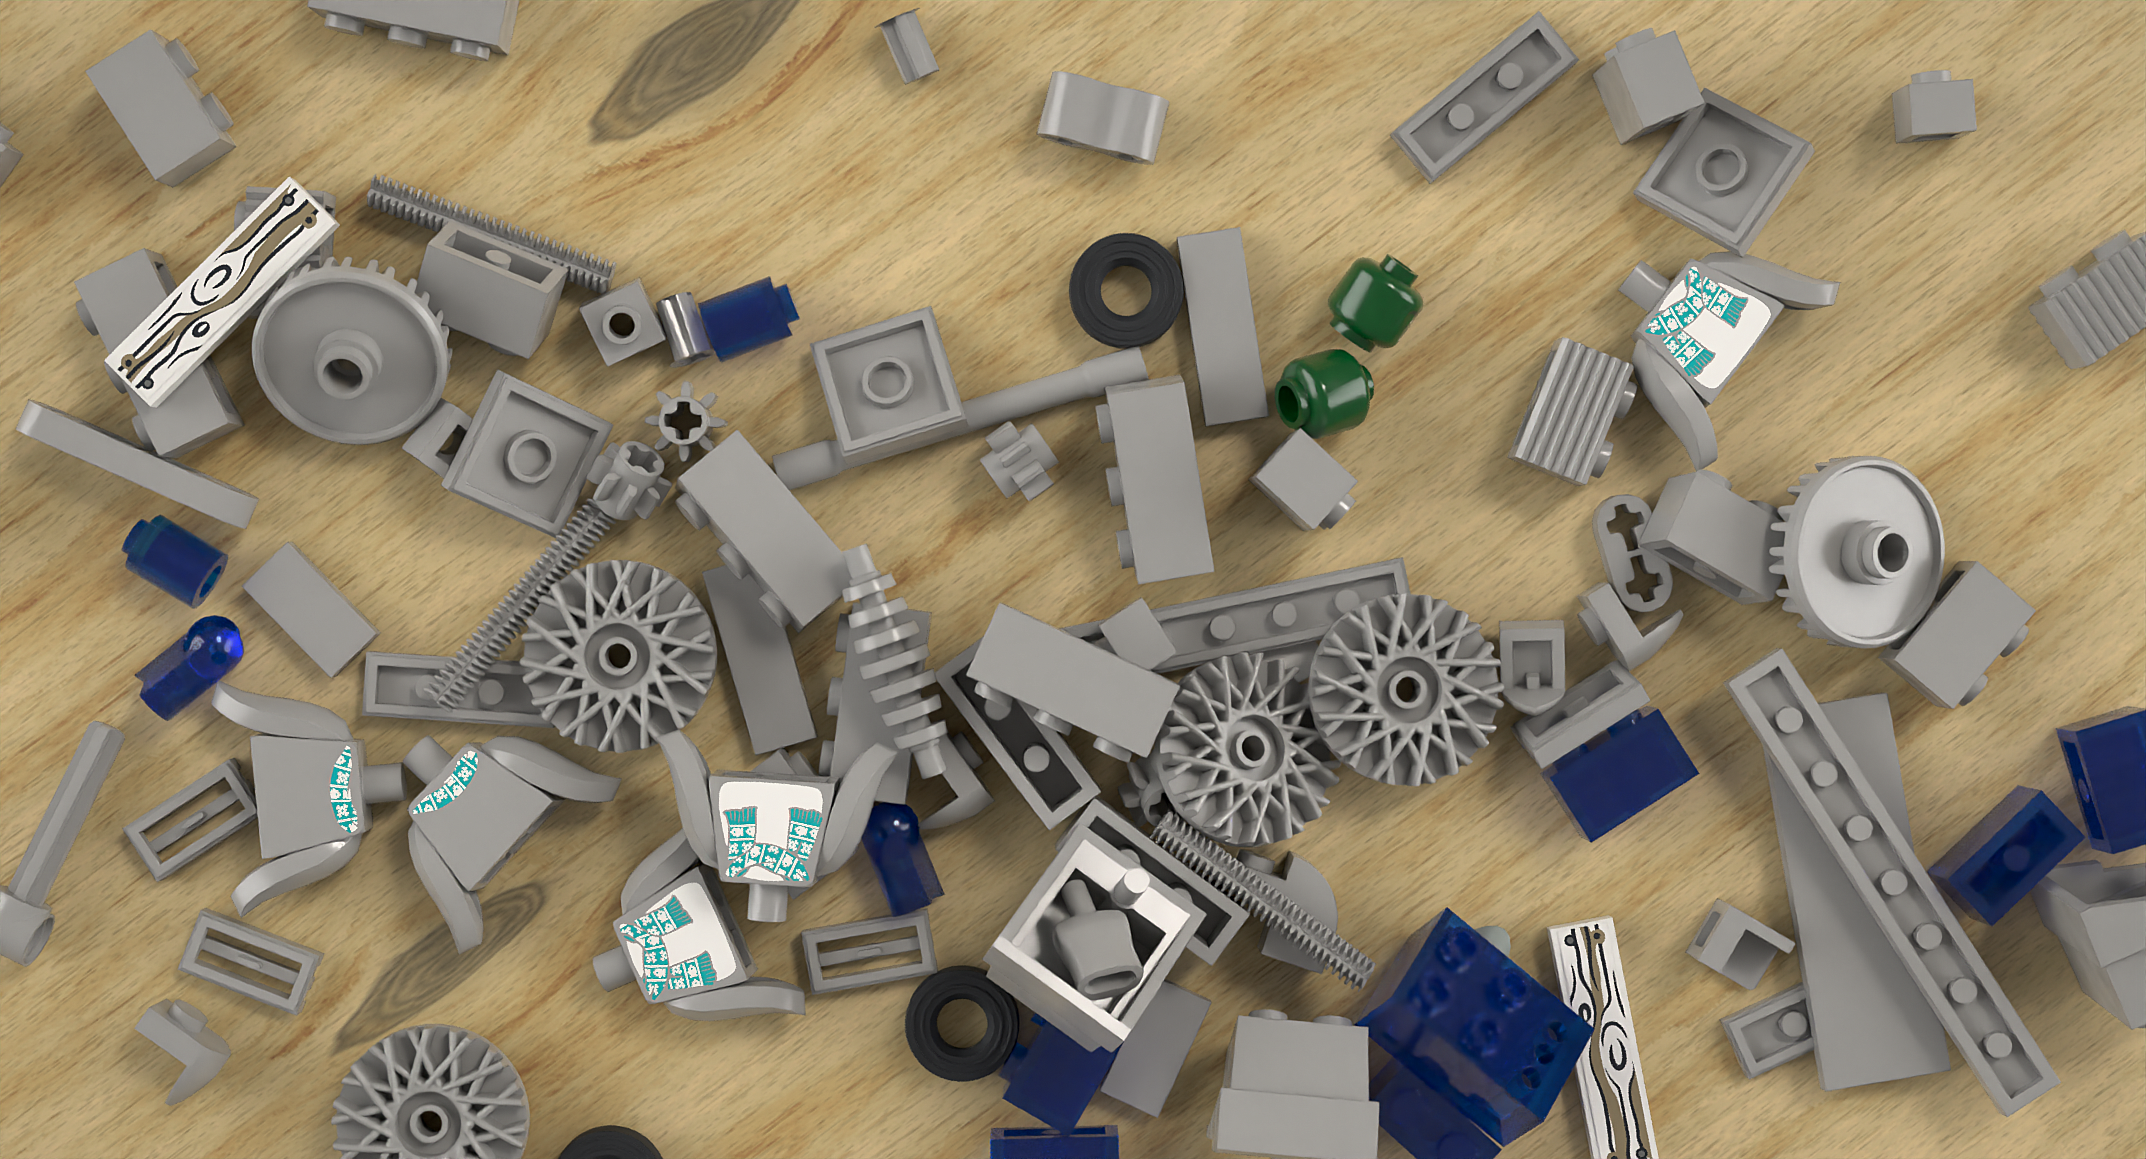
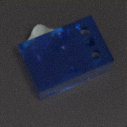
(1476, 1026)

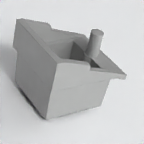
(2102, 931)
(1032, 971)
(1296, 1090)

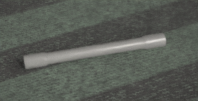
(825, 459)

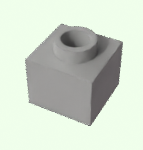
(1934, 108)
(628, 299)
(433, 433)
(1136, 636)

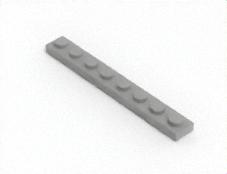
(1891, 882)

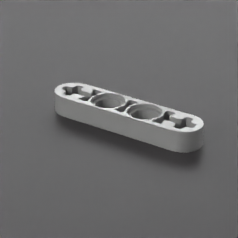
(137, 463)

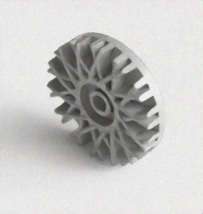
(351, 353)
(1859, 551)
(570, 646)
(1451, 689)
(1244, 752)
(435, 1071)

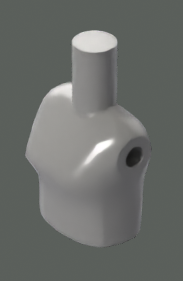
(1096, 946)

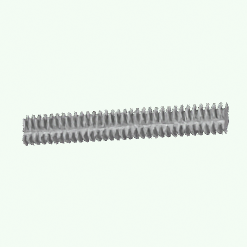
(436, 215)
(518, 607)
(1264, 900)

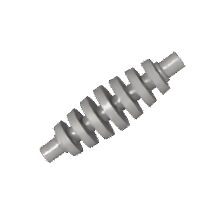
(894, 661)

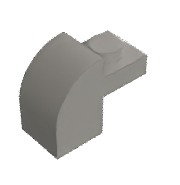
(1305, 887)

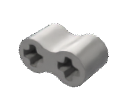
(1103, 118)

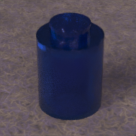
(749, 318)
(174, 560)

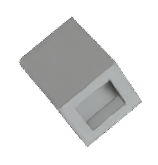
(1736, 944)

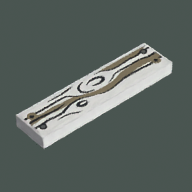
(222, 292)
(1610, 1065)

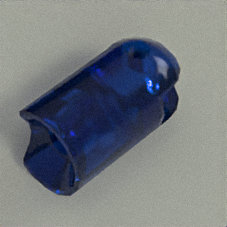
(191, 666)
(900, 858)

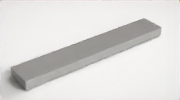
(1264, 615)

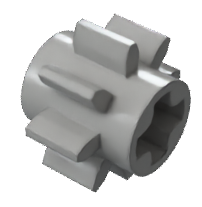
(675, 408)
(1019, 461)
(629, 480)
(1145, 792)

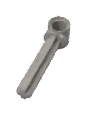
(23, 910)

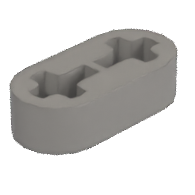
(1617, 558)

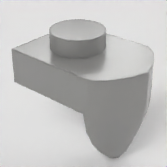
(1609, 622)
(1532, 664)
(971, 791)
(183, 1034)

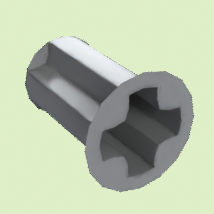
(909, 46)
(684, 329)

